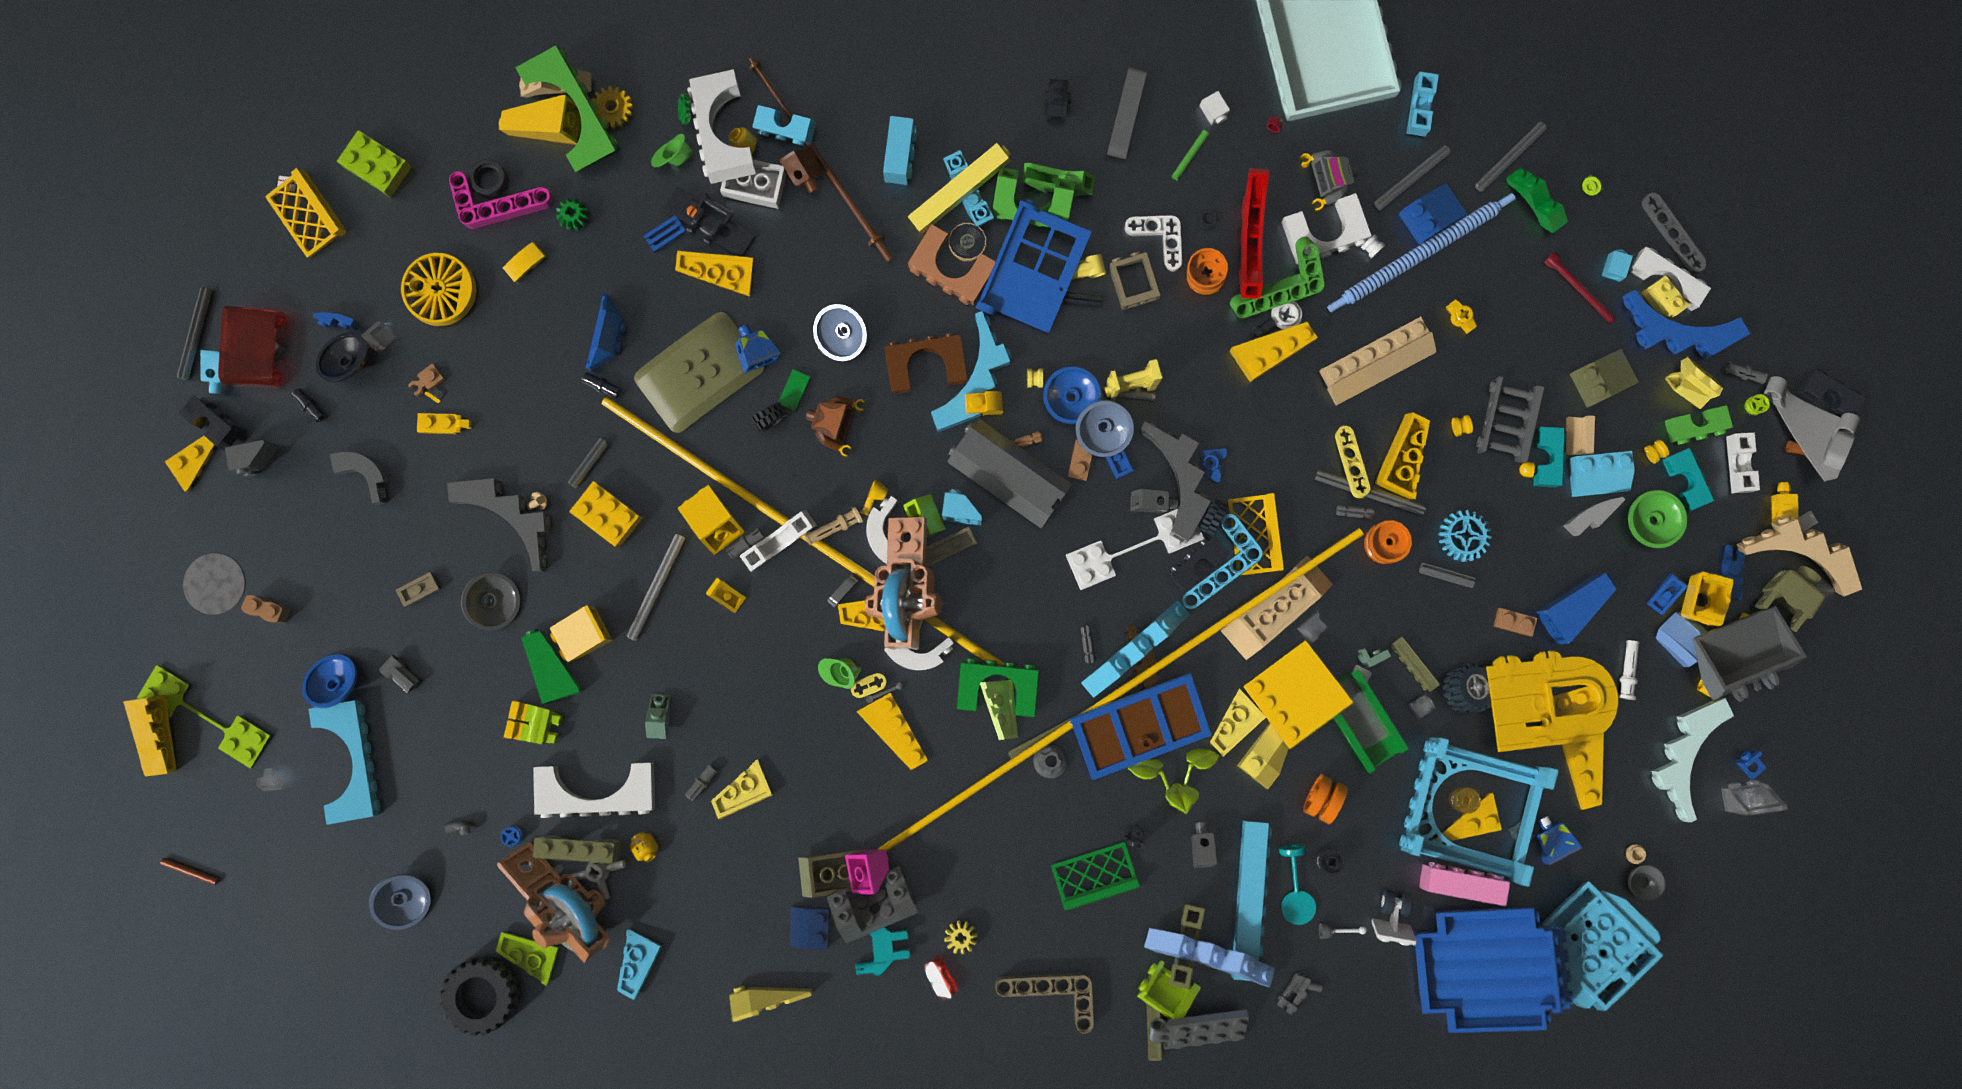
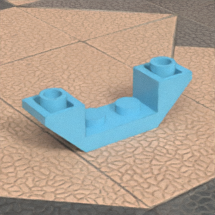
(974, 204)

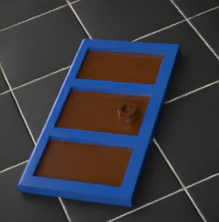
(1140, 726)

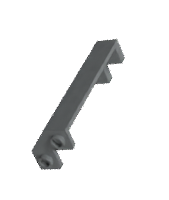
(1009, 472)

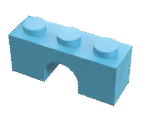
(1420, 109)
(799, 129)

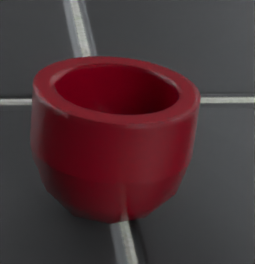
(1274, 124)

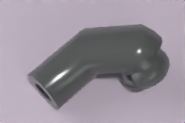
(463, 827)

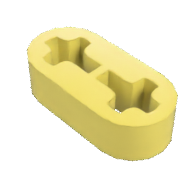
(870, 690)

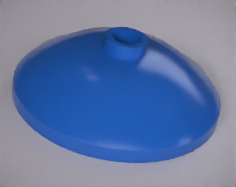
(1066, 382)
(329, 681)

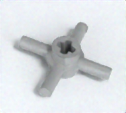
(600, 876)

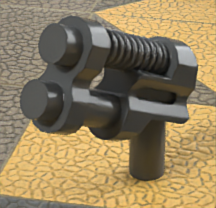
(1300, 985)

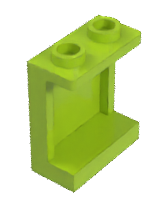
(1166, 999)

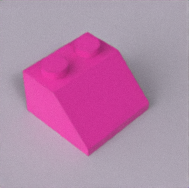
(867, 870)

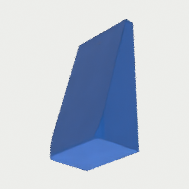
(1667, 593)

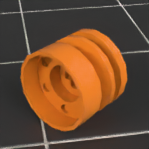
(1215, 265)

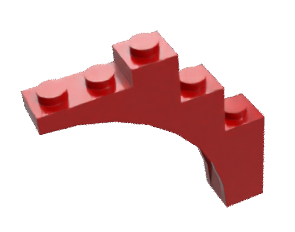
(1252, 234)

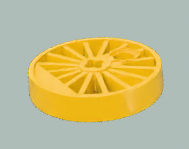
(466, 293)

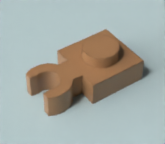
(429, 379)

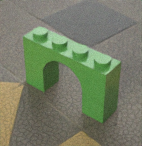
(1007, 202)

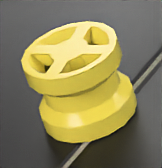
(1035, 378)

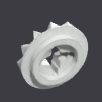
(1294, 311)

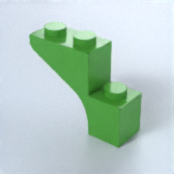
(1045, 178)

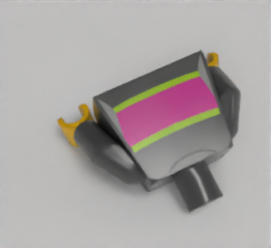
(1331, 174)

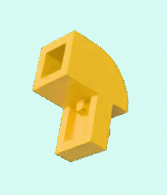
(986, 403)

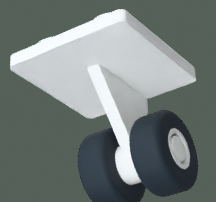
(1391, 929)

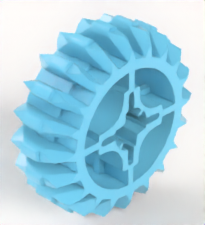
(1481, 536)

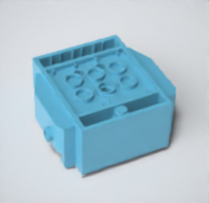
(1617, 930)

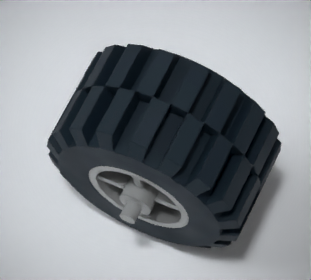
(1468, 688)

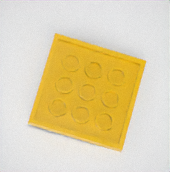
(1298, 694)

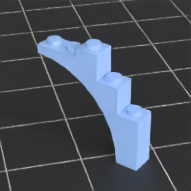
(1209, 955)

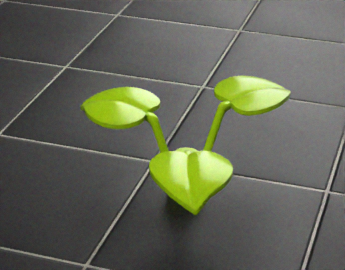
(1178, 795)

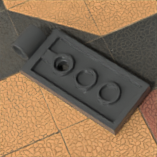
(1199, 1029)

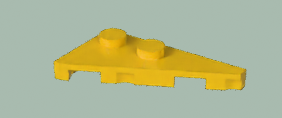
(189, 462)
(1481, 821)

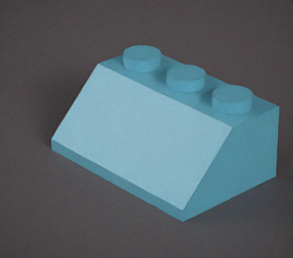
(1601, 473)
(959, 509)

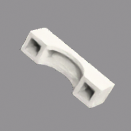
(1650, 263)
(778, 540)

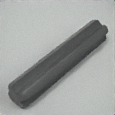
(588, 462)
(1447, 575)

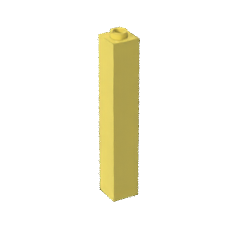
(960, 187)

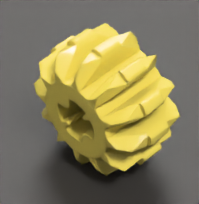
(965, 932)

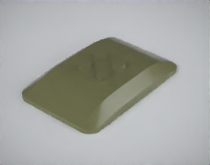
(695, 373)

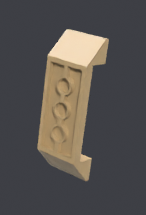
(1273, 615)

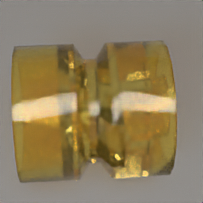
(1464, 799)

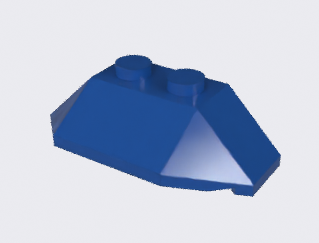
(606, 335)

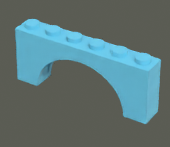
(360, 797)

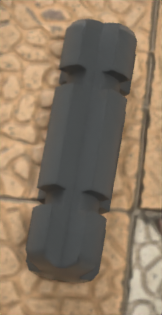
(1353, 511)
(1088, 645)

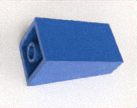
(1575, 608)

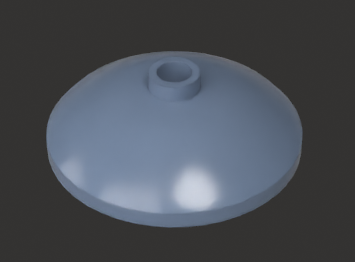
(830, 332)
(1104, 440)
(403, 911)

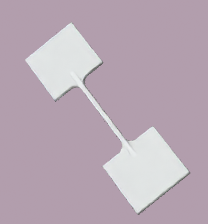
(1094, 565)

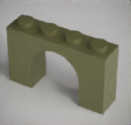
(556, 847)
(1190, 927)

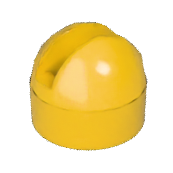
(1527, 469)

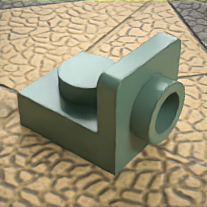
(1376, 657)

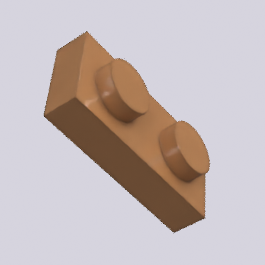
(1079, 463)
(1515, 622)

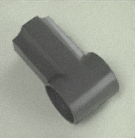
(395, 670)

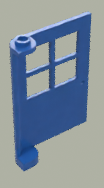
(1024, 291)

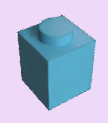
(1617, 265)

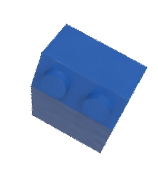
(1432, 213)

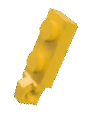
(441, 423)

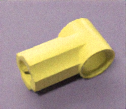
(1091, 266)

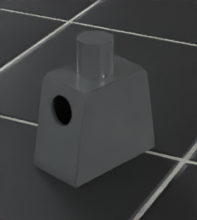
(1145, 501)
(1203, 856)

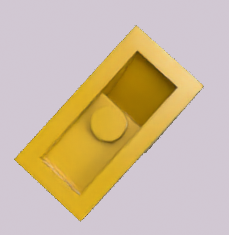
(725, 595)

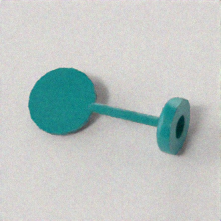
(1297, 906)

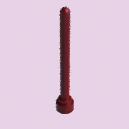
(1555, 262)

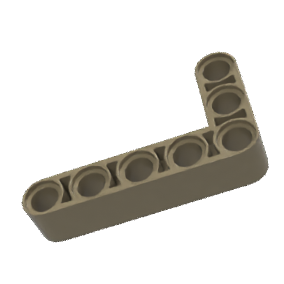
(1053, 989)

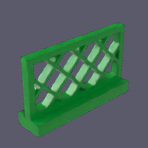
(1096, 893)

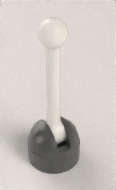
(1326, 930)

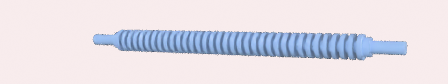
(1421, 252)

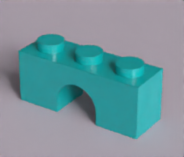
(1553, 442)
(1697, 492)

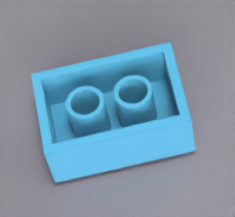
(900, 150)

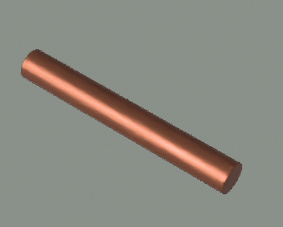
(189, 871)

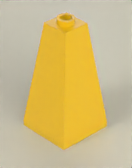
(549, 120)

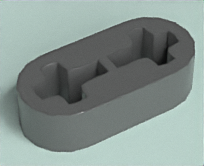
(843, 590)

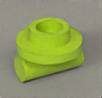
(1592, 185)

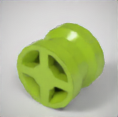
(1762, 404)

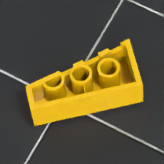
(1270, 350)
(1404, 457)
(152, 734)

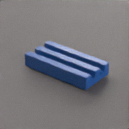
(661, 227)

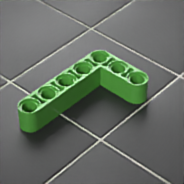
(1286, 285)

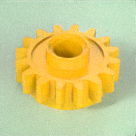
(613, 97)

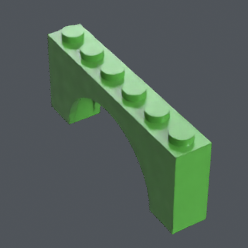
(555, 69)

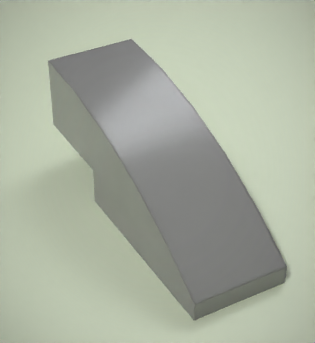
(1592, 516)

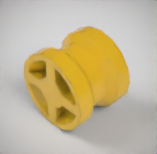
(1462, 425)
(1656, 451)

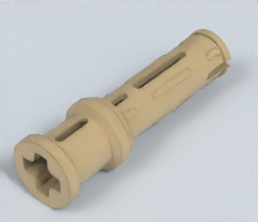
(842, 522)

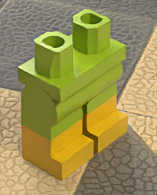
(539, 723)

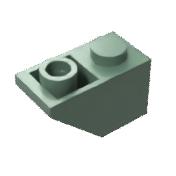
(658, 716)

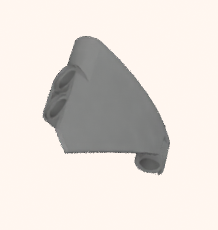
(1820, 434)

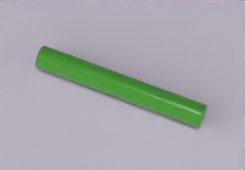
(1189, 156)

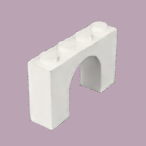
(1354, 228)

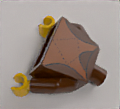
(833, 420)

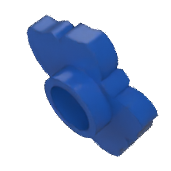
(1215, 456)

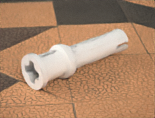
(1628, 679)

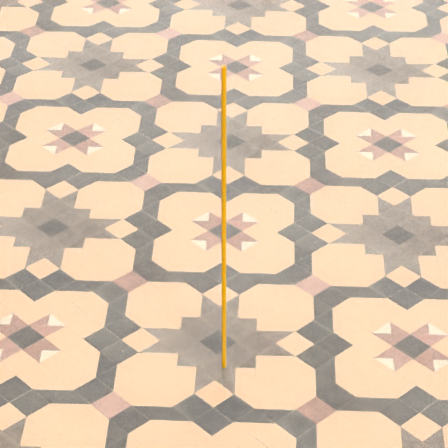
(1124, 688)

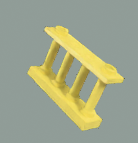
(1146, 378)

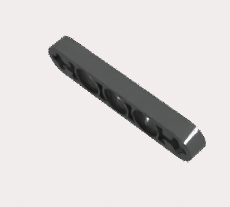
(1682, 238)

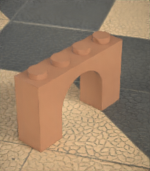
(924, 262)

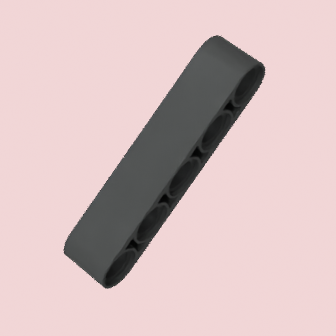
(1127, 112)

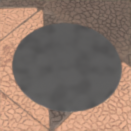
(213, 583)

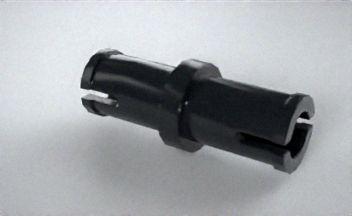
(601, 385)
(308, 405)

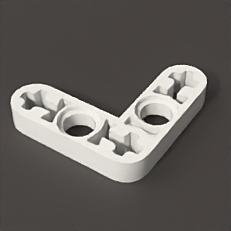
(1161, 230)

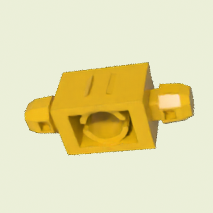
(1784, 502)

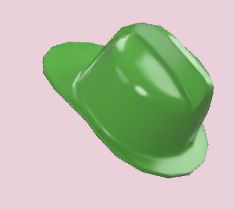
(673, 152)
(839, 672)

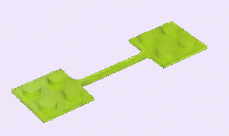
(241, 740)

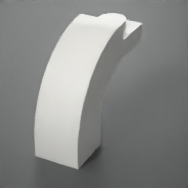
(875, 528)
(918, 661)

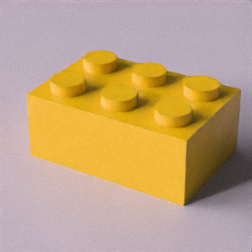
(606, 514)

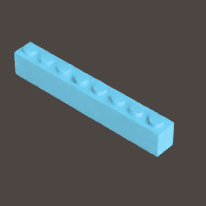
(1251, 889)

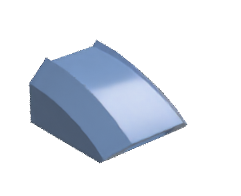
(1678, 637)

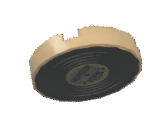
(967, 241)

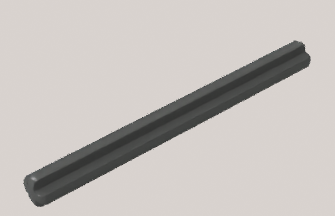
(1374, 493)

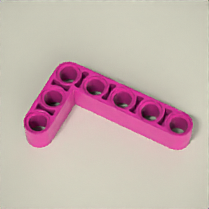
(496, 205)

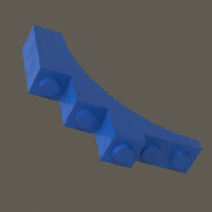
(1678, 336)

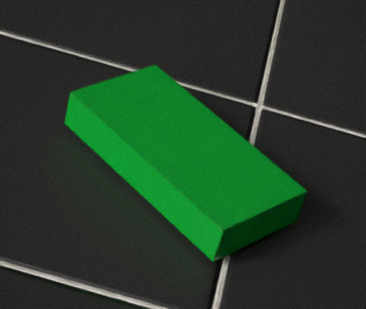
(794, 390)

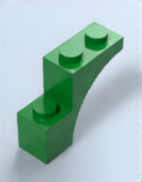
(1535, 192)

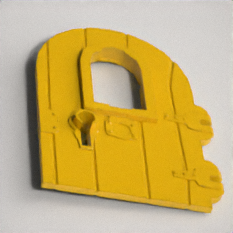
(1524, 695)

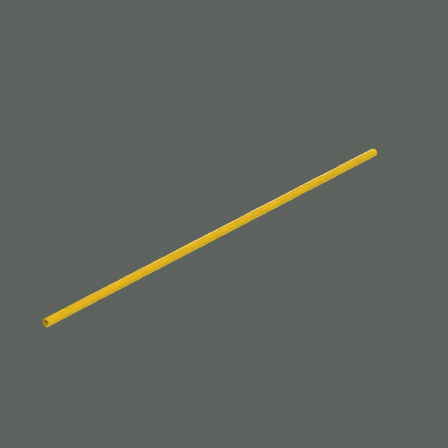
(780, 518)

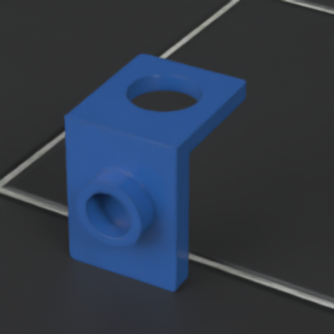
(1747, 759)

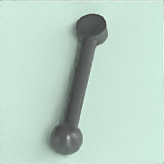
(899, 686)

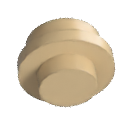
(1635, 854)

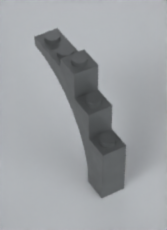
(1178, 453)
(512, 508)

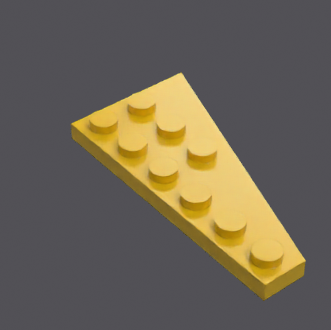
(1585, 757)

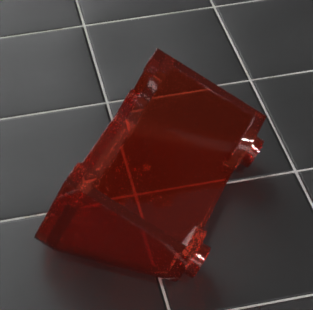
(249, 347)

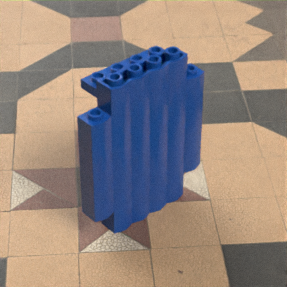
(1493, 970)

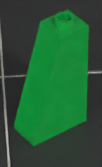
(549, 670)

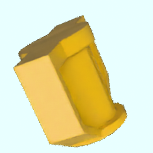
(1460, 317)

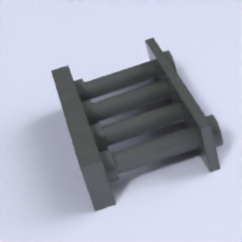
(1529, 415)

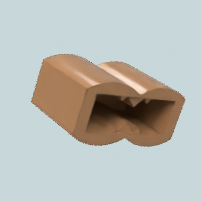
(265, 609)

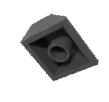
(250, 457)

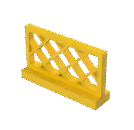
(319, 205)
(1271, 527)

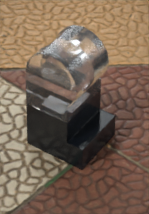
(1420, 706)

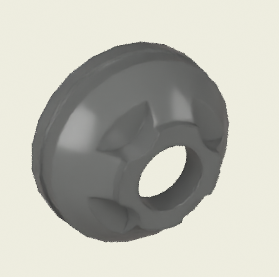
(1042, 754)
(1655, 884)

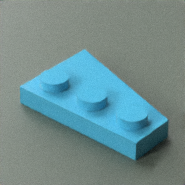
(638, 961)

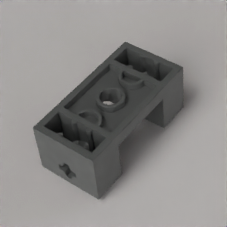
(854, 916)

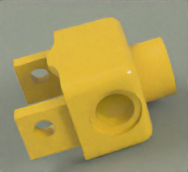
(1716, 595)

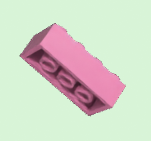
(1464, 884)

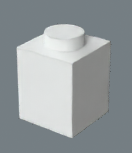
(1215, 108)

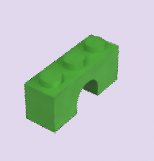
(1714, 421)

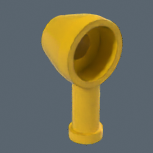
(877, 492)

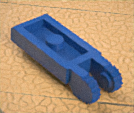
(1733, 570)

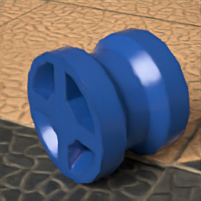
(508, 837)

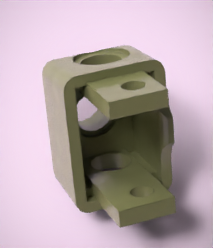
(1794, 592)

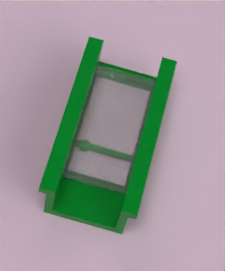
(1367, 724)

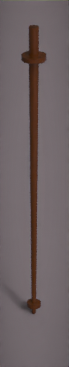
(876, 240)

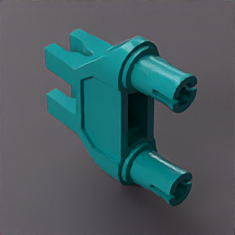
(884, 951)

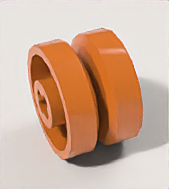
(1376, 544)
(1325, 799)

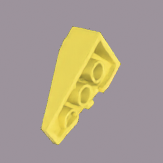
(1265, 757)
(751, 1000)

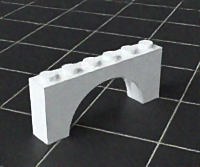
(708, 96)
(554, 797)

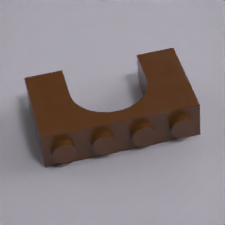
(900, 355)

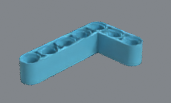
(1227, 568)

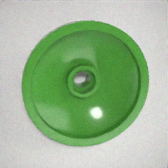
(1668, 514)

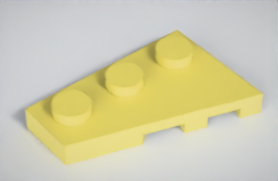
(1236, 724)
(743, 792)

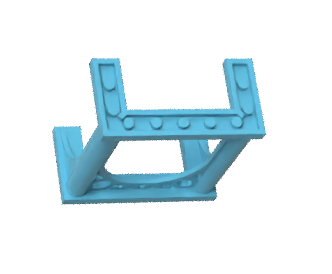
(1414, 843)

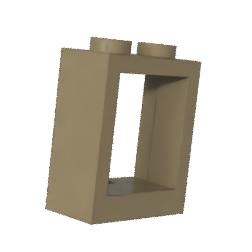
(1139, 299)

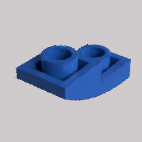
(333, 319)

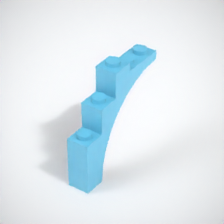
(989, 359)
(1136, 649)

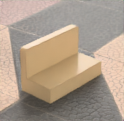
(1580, 436)

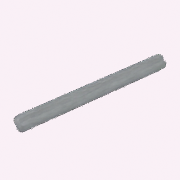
(655, 587)

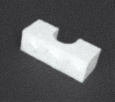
(1740, 450)

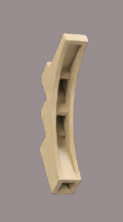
(1833, 559)

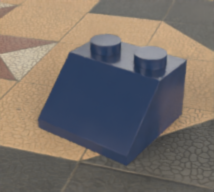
(810, 927)

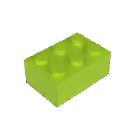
(374, 163)

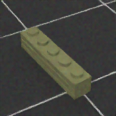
(1414, 664)
(1154, 1049)

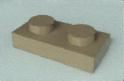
(418, 589)

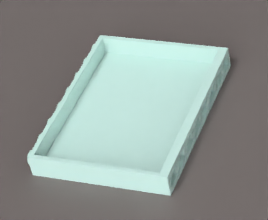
(1328, 54)

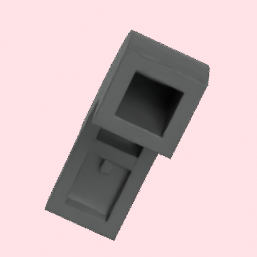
(353, 462)

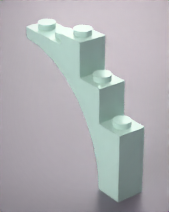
(1676, 775)

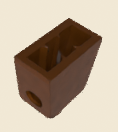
(803, 168)

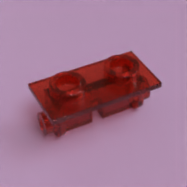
(937, 970)

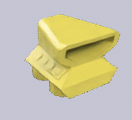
(1694, 383)

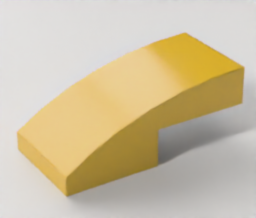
(523, 261)

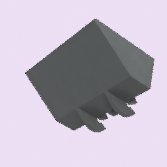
(1746, 653)

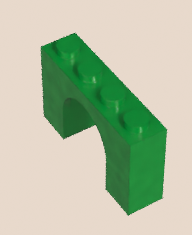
(1024, 679)

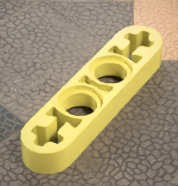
(1354, 461)

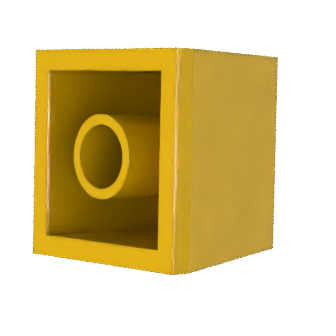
(710, 520)
(580, 634)

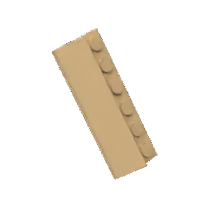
(1378, 360)

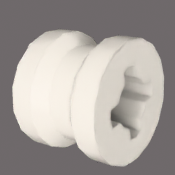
(1373, 246)

